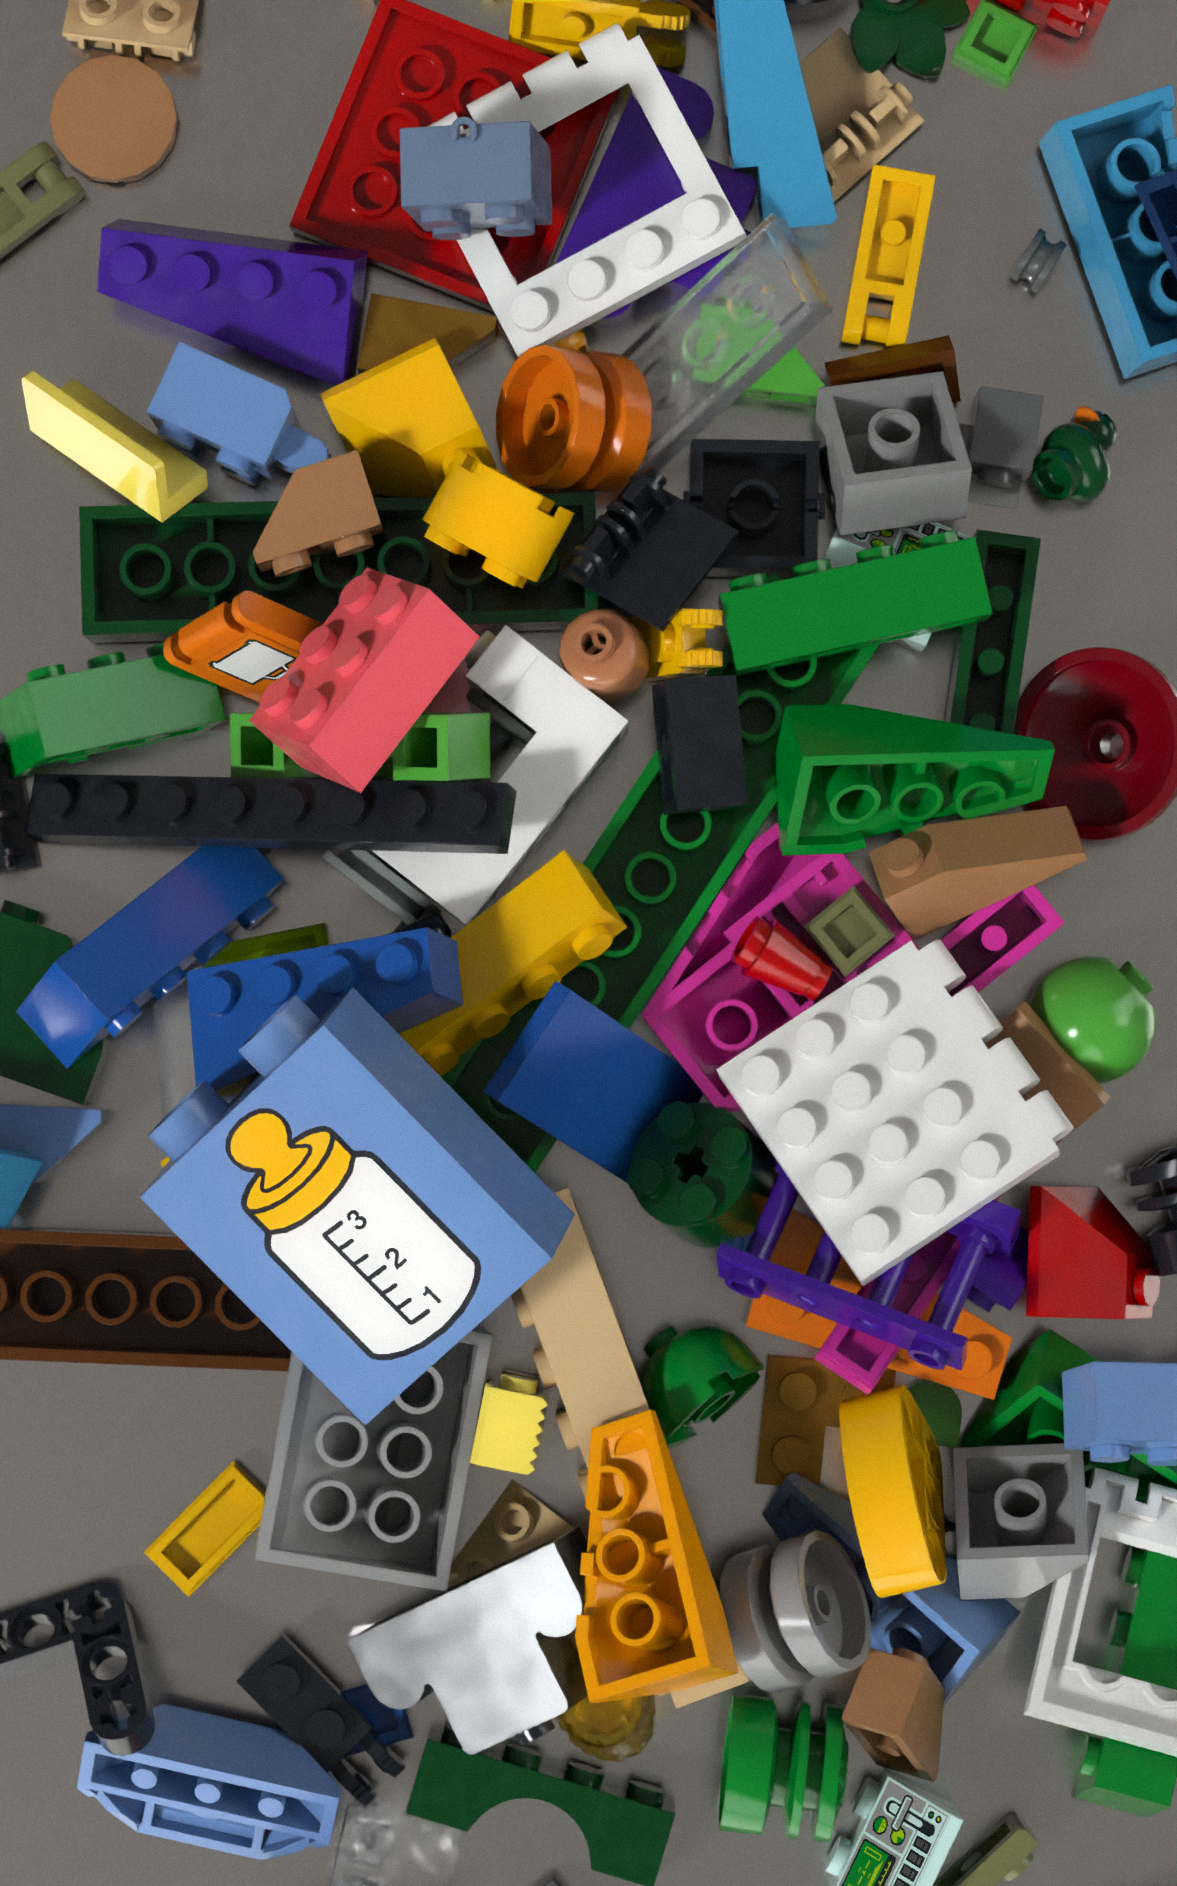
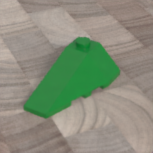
(877, 771)
(1031, 1410)

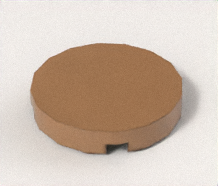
(114, 119)

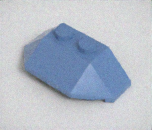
(215, 1785)

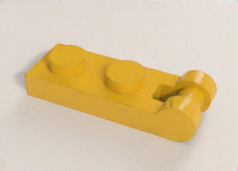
(888, 254)

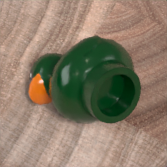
(1075, 458)

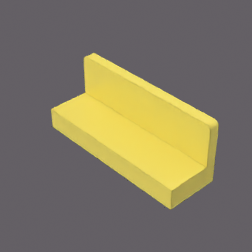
(112, 446)

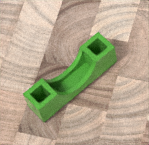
(434, 749)

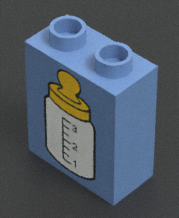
(352, 1200)

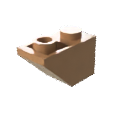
(319, 511)

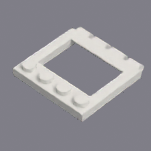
(637, 255)
(1087, 1695)

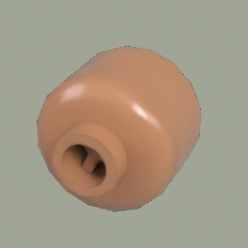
(605, 654)

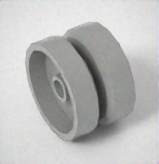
(795, 1611)

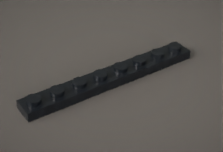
(272, 813)

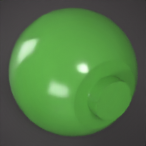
(1098, 1014)

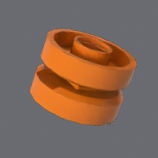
(573, 419)

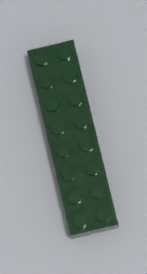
(157, 577)

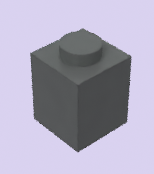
(1003, 436)

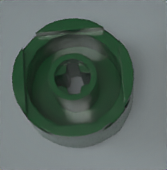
(701, 1174)

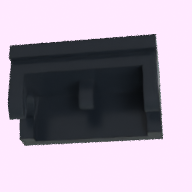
(699, 744)

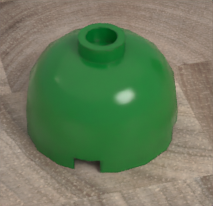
(695, 1377)

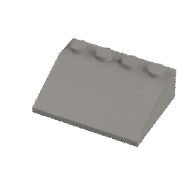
(379, 1493)

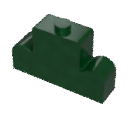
(24, 959)

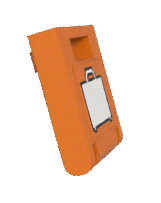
(241, 643)

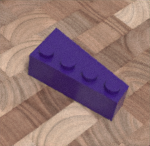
(250, 291)

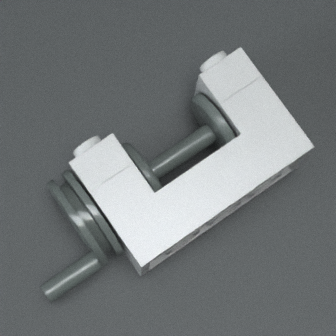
(564, 742)

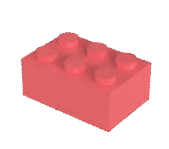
(363, 678)

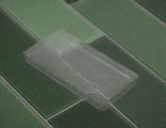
(725, 335)

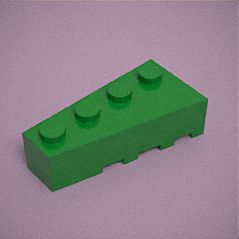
(1145, 1649)

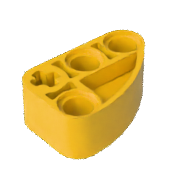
(894, 1490)

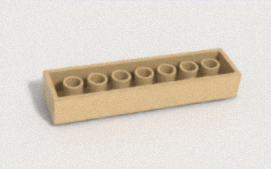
(588, 1362)

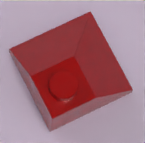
(1086, 1258)

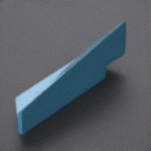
(770, 112)

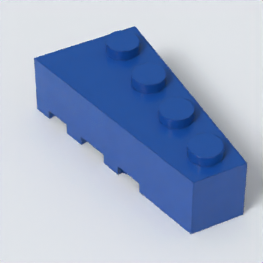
(148, 947)
(400, 974)

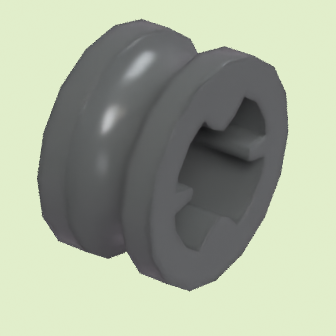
(1038, 260)

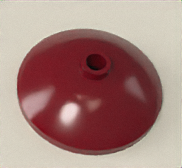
(1080, 708)

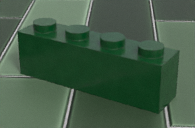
(993, 651)

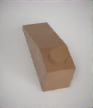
(972, 863)

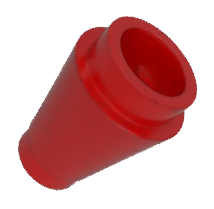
(780, 959)

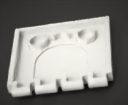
(896, 1107)

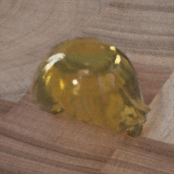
(610, 1728)

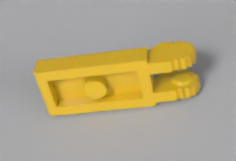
(563, 24)
(681, 646)

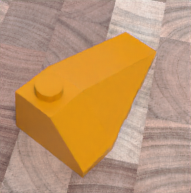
(648, 1590)

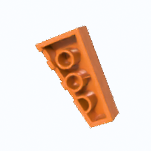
(795, 1250)

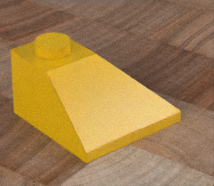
(407, 422)

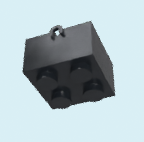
(765, 494)

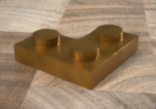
(796, 1408)

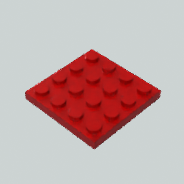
(409, 76)

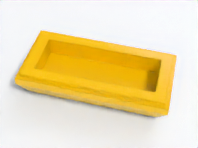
(209, 1529)

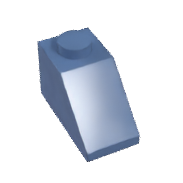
(48, 1132)

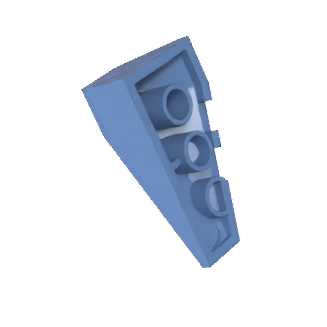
(928, 1621)

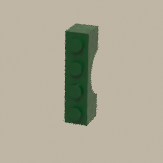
(621, 1825)

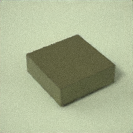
(848, 931)

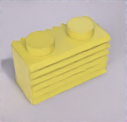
(510, 1423)

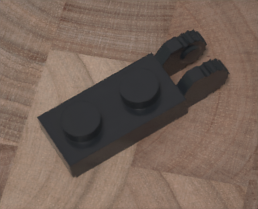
(316, 1715)

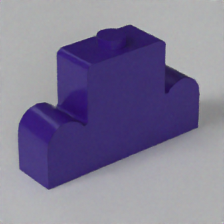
(640, 179)

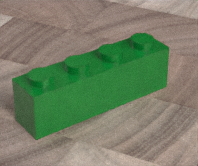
(855, 604)

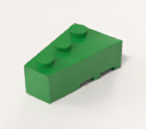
(103, 709)

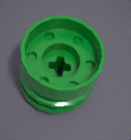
(781, 1768)

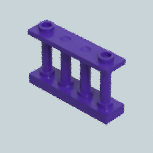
(928, 1343)

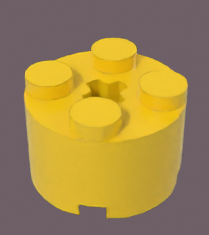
(496, 519)

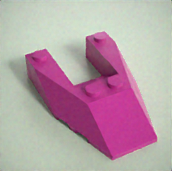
(714, 1012)

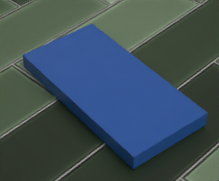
(588, 1080)

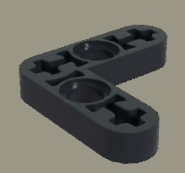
(91, 1646)

